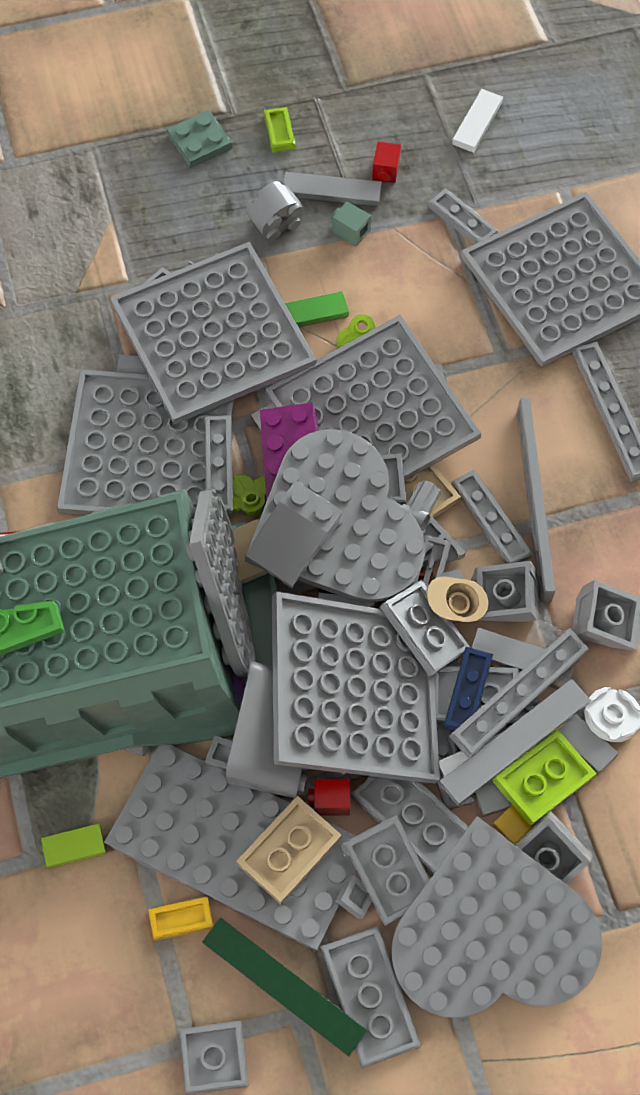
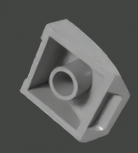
(510, 591)
(607, 616)

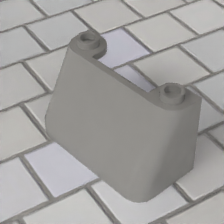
(253, 743)

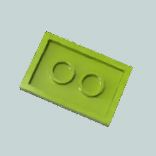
(544, 777)

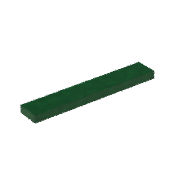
(285, 987)

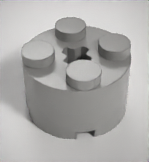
(275, 210)

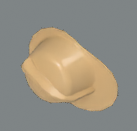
(457, 599)

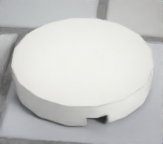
(612, 714)

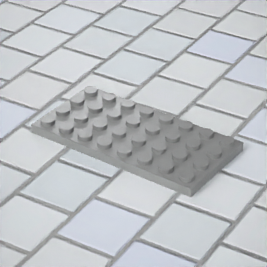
(198, 826)

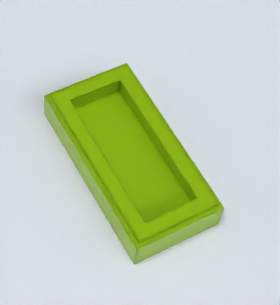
(279, 129)
(73, 846)

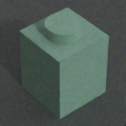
(351, 223)

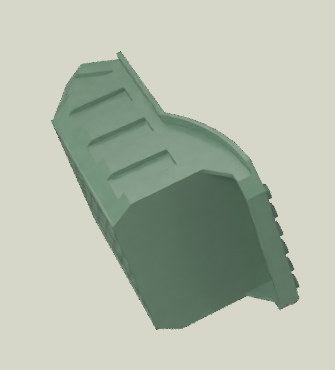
(135, 641)

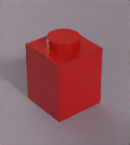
(386, 162)
(330, 797)

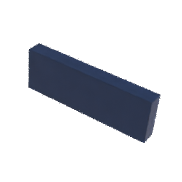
(468, 687)

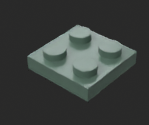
(199, 138)

